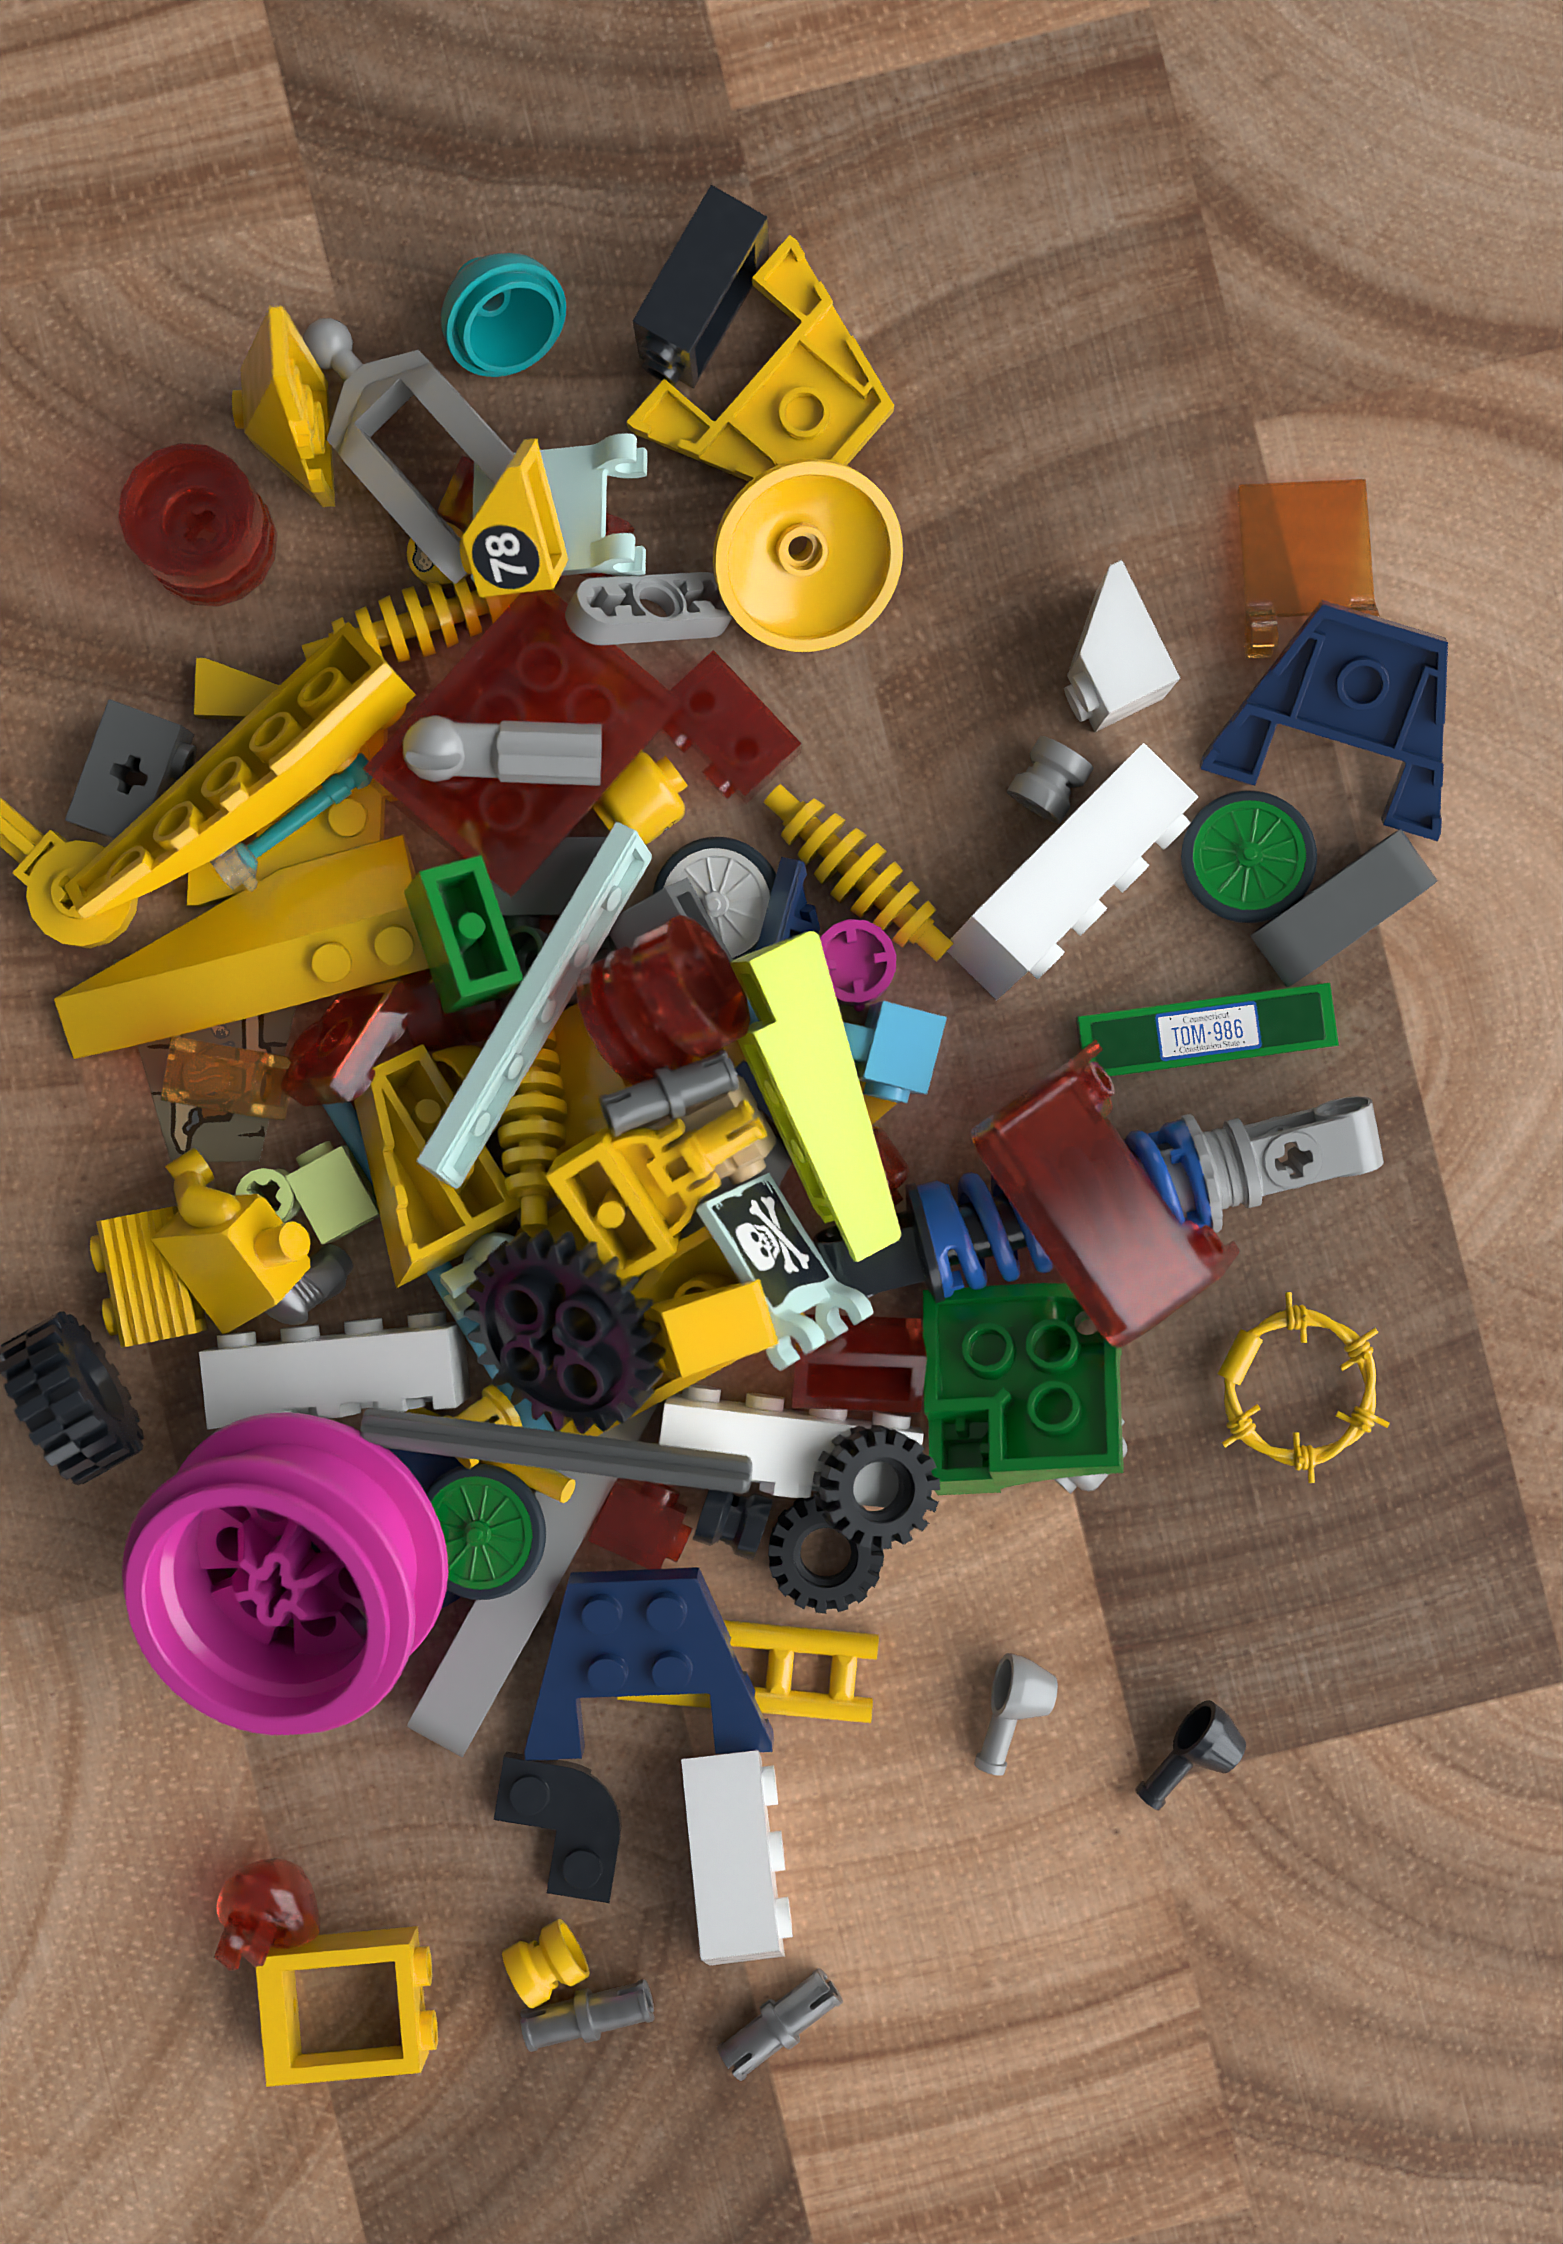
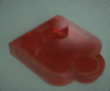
(337, 1053)

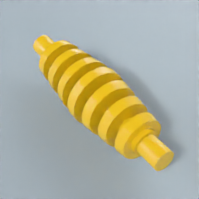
(421, 620)
(858, 872)
(533, 1134)

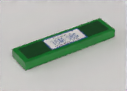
(1212, 1030)

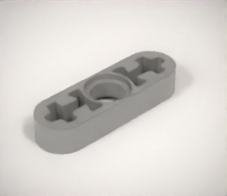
(611, 610)

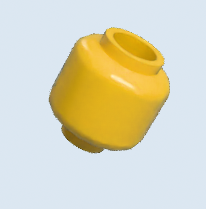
(644, 798)

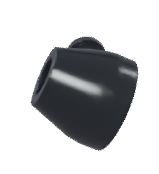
(1203, 1740)

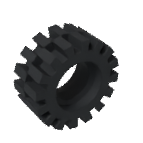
(908, 1506)
(802, 1584)

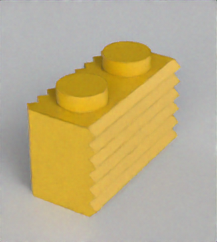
(145, 1291)

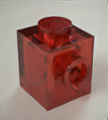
(642, 1523)

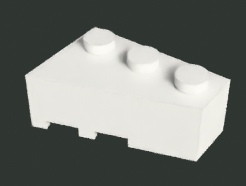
(735, 1858)

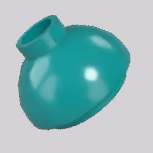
(502, 314)

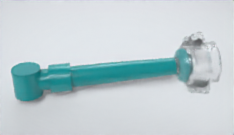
(240, 862)

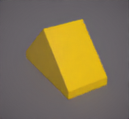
(713, 1327)

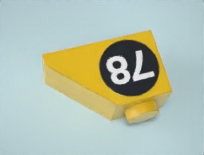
(516, 531)

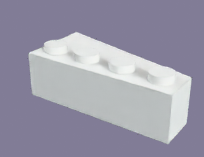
(338, 1371)

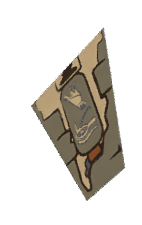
(216, 1133)

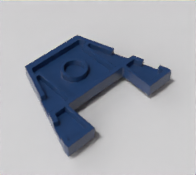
(1356, 685)
(642, 1638)

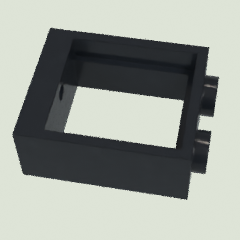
(701, 288)

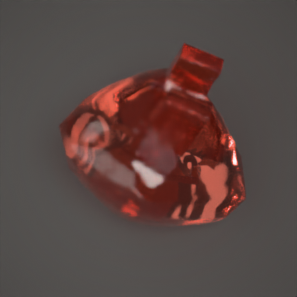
(265, 1908)

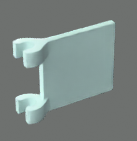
(579, 495)

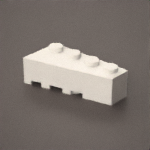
(1072, 871)
(778, 1440)

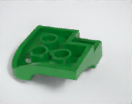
(1018, 1389)

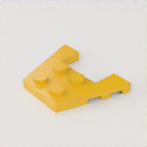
(803, 404)
(355, 821)

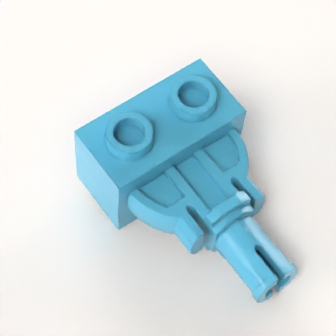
(893, 1049)

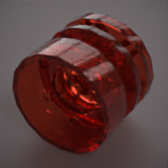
(178, 496)
(662, 1000)

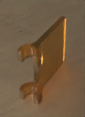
(1301, 549)

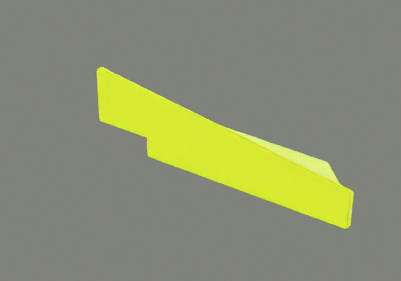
(814, 1090)

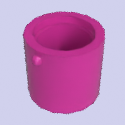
(858, 961)

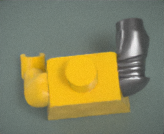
(241, 1253)

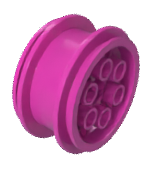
(227, 1637)

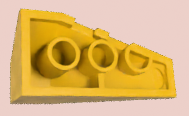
(287, 406)

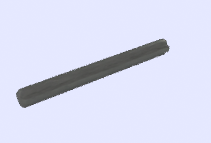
(557, 1450)

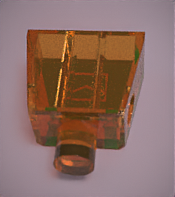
(225, 1078)

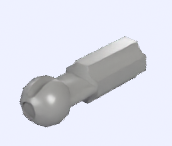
(508, 751)

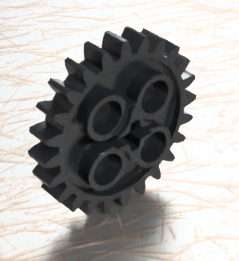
(564, 1331)

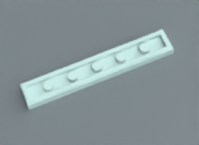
(536, 1007)

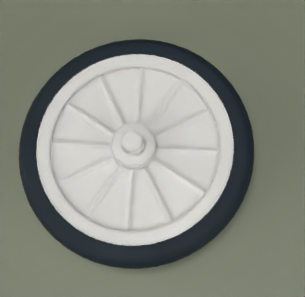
(731, 884)

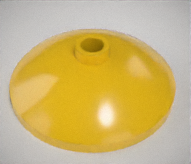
(839, 577)

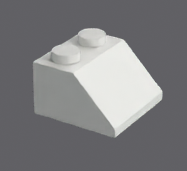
(1118, 657)

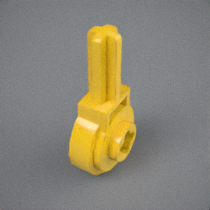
(45, 868)

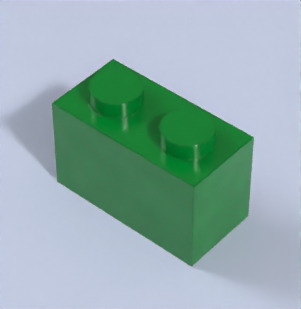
(463, 934)

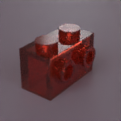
(729, 730)

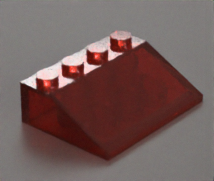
(525, 672)

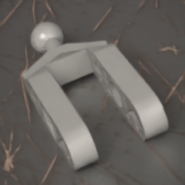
(368, 400)

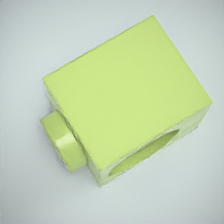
(333, 1191)

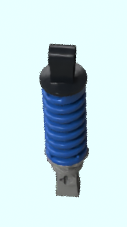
(1189, 1168)

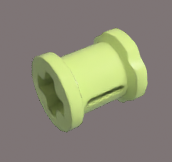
(251, 1182)

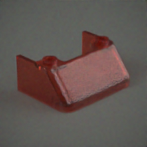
(1095, 1202)

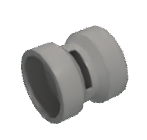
(1048, 782)

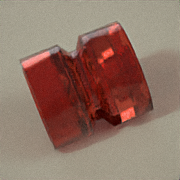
(438, 1030)

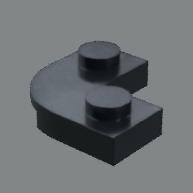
(581, 1811)

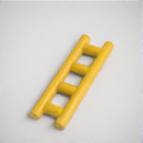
(777, 1695)

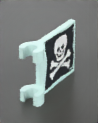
(770, 1244)

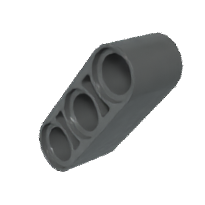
(1344, 908)

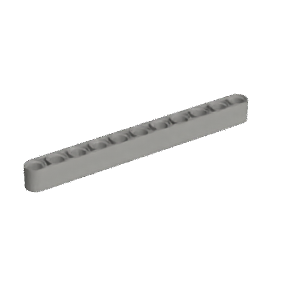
(501, 1626)

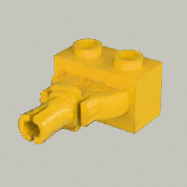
(638, 1191)

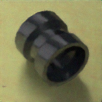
(734, 1521)

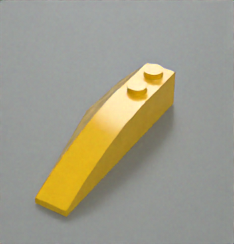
(253, 773)
(284, 944)

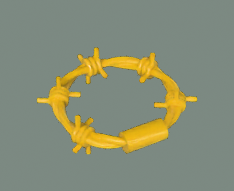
(1240, 1358)

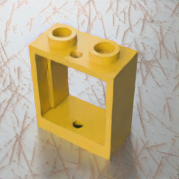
(280, 2015)

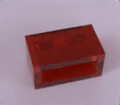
(863, 1369)

